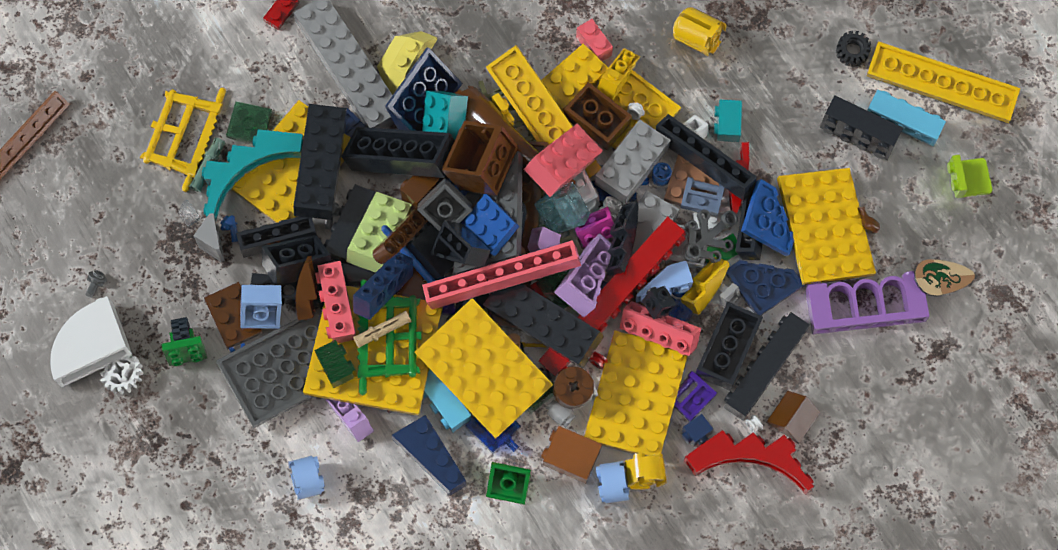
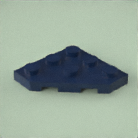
(763, 284)

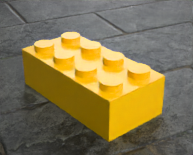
(573, 74)

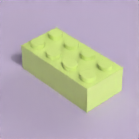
(381, 211)

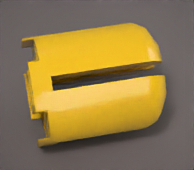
(698, 30)

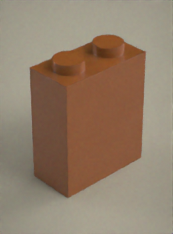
(571, 454)

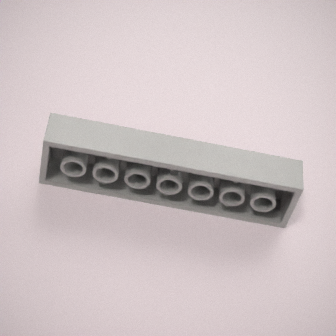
(345, 62)

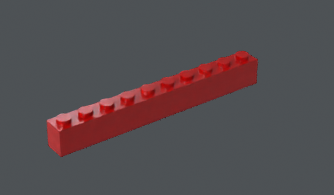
(623, 285)

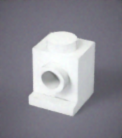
(698, 126)

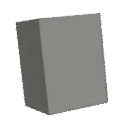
(209, 238)

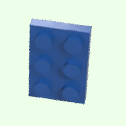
(490, 224)

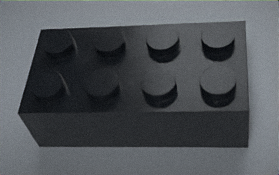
(860, 128)
(728, 346)

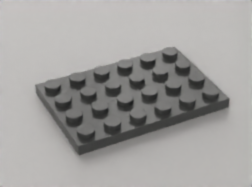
(510, 200)
(272, 370)

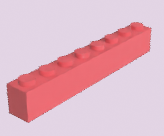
(501, 275)

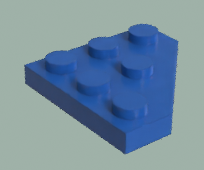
(767, 219)

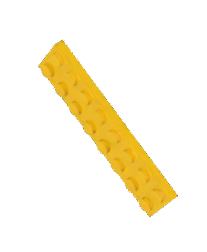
(943, 82)
(531, 99)

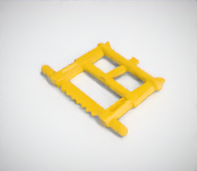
(191, 103)

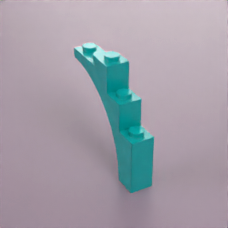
(242, 159)

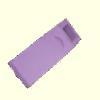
(352, 418)

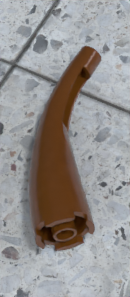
(482, 110)

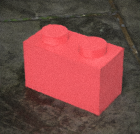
(594, 39)

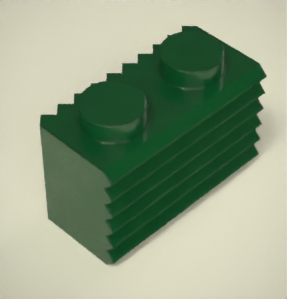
(334, 363)

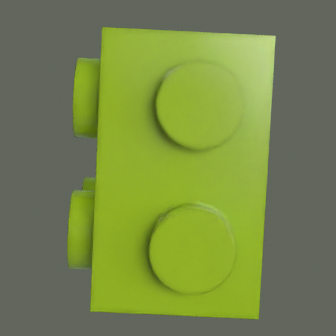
(969, 177)

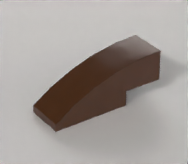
(306, 291)

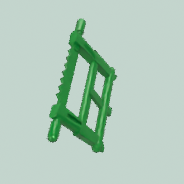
(388, 370)

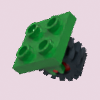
(183, 344)

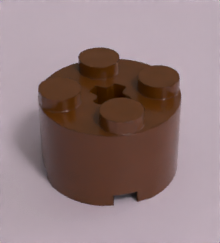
(584, 385)

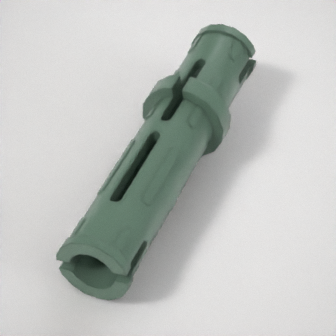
(210, 155)

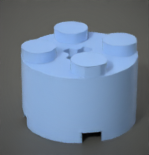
(305, 477)
(613, 481)

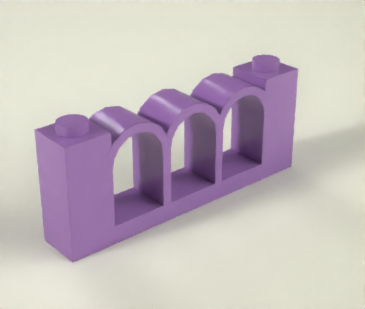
(820, 310)

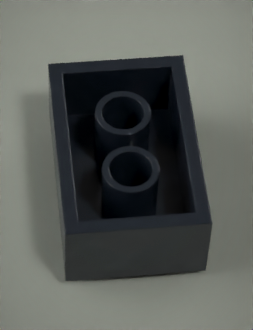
(286, 259)

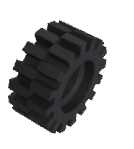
(848, 57)

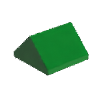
(508, 483)

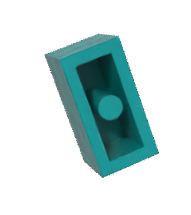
(728, 120)

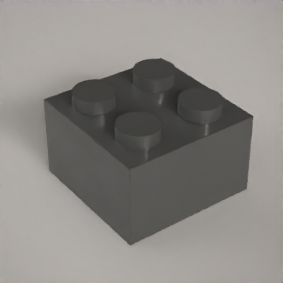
(444, 203)

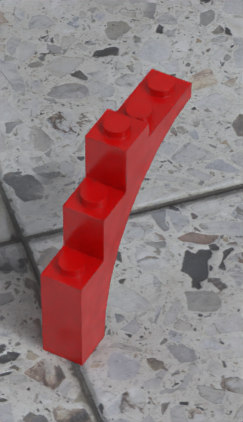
(751, 449)

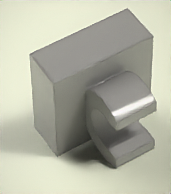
(729, 293)

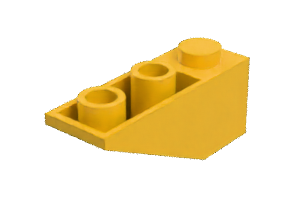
(617, 73)

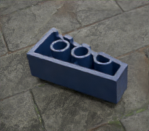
(425, 447)

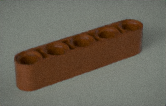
(399, 236)

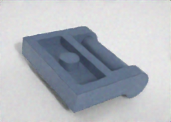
(698, 200)

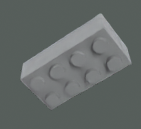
(632, 162)
(651, 214)

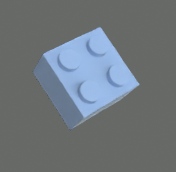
(260, 306)

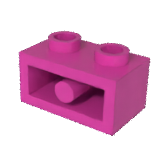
(597, 223)

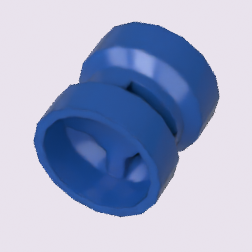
(661, 170)

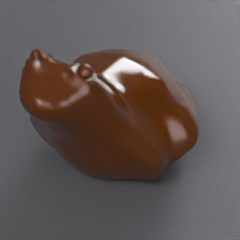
(868, 222)

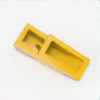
(705, 286)

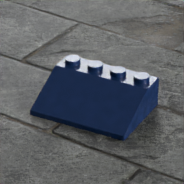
(408, 101)

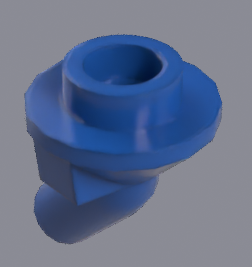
(229, 223)

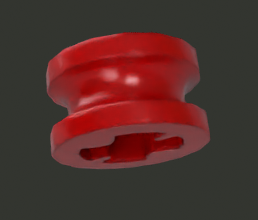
(598, 360)

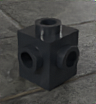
(659, 302)

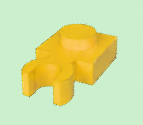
(502, 105)

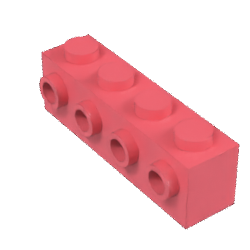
(336, 302)
(665, 330)

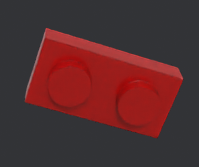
(280, 12)

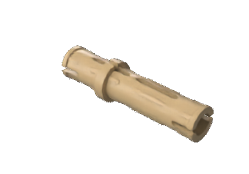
(381, 329)

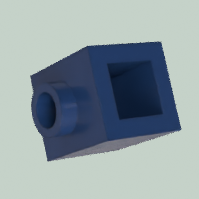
(697, 431)

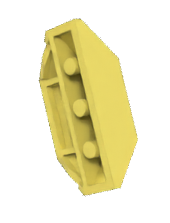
(402, 56)

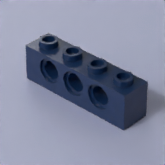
(382, 285)

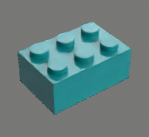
(444, 112)

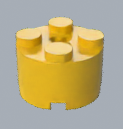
(645, 471)

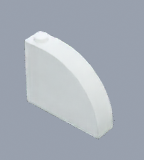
(88, 342)

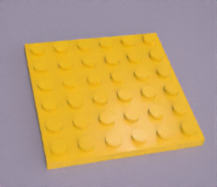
(392, 393)

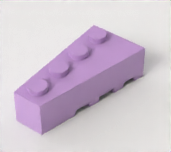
(583, 283)

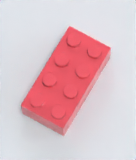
(563, 160)

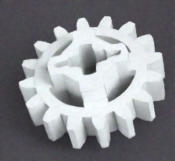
(129, 373)

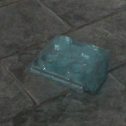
(563, 209)

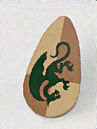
(941, 277)

